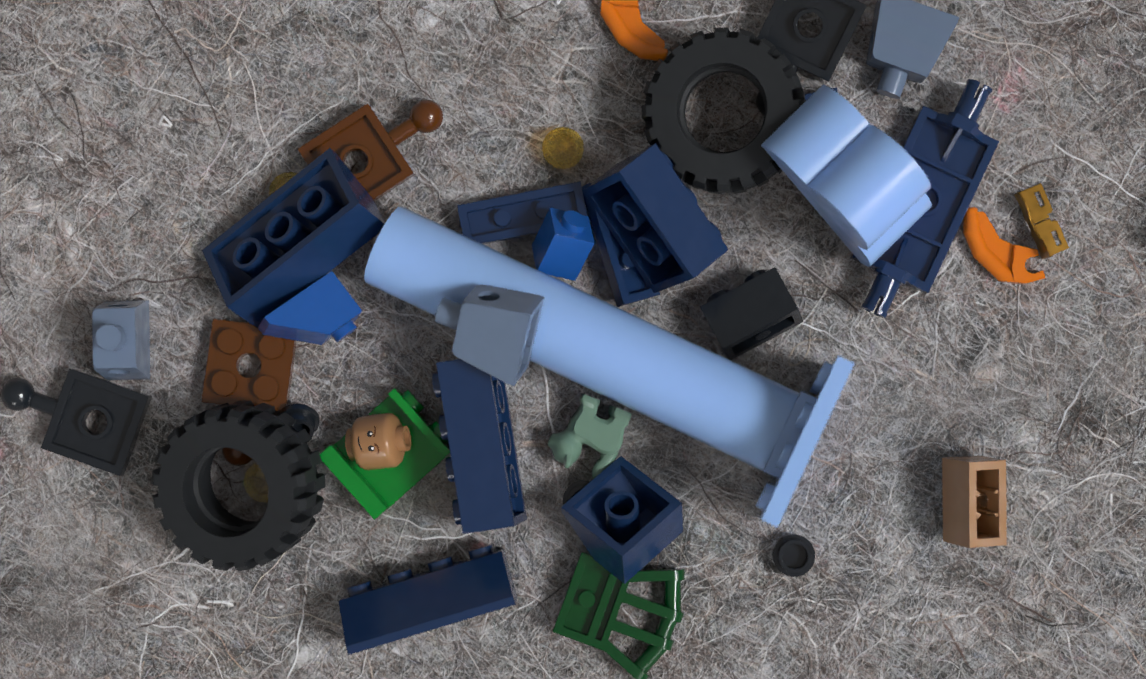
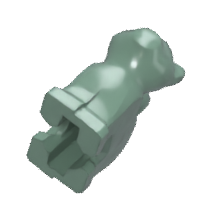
(597, 433)

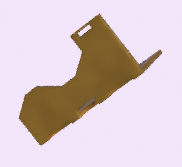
(1042, 231)

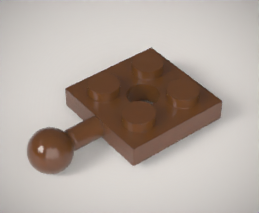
(365, 133)
(224, 382)

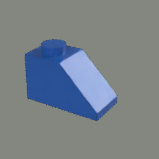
(314, 314)

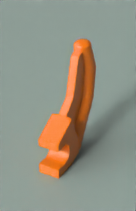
(630, 32)
(996, 255)

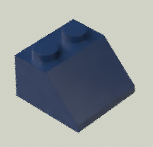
(624, 518)

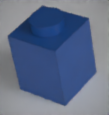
(562, 243)

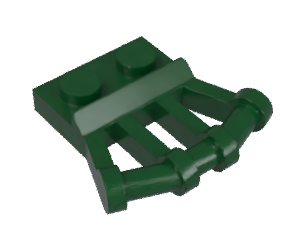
(594, 603)

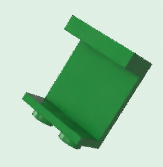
(383, 487)

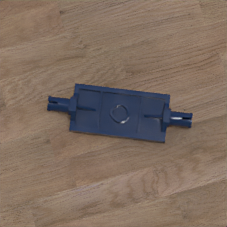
(954, 160)

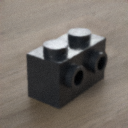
(751, 312)

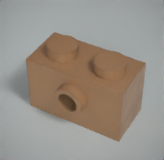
(974, 501)

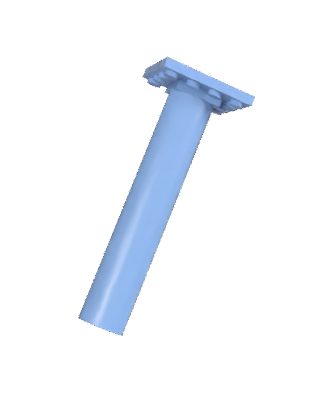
(622, 354)

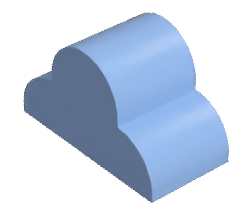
(850, 173)

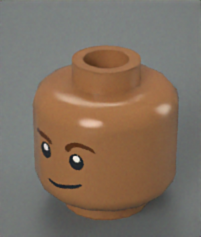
(377, 441)

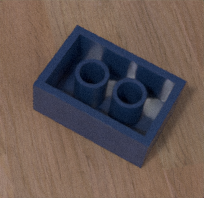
(656, 219)

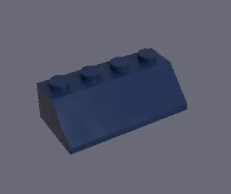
(293, 238)
(480, 447)
(426, 600)

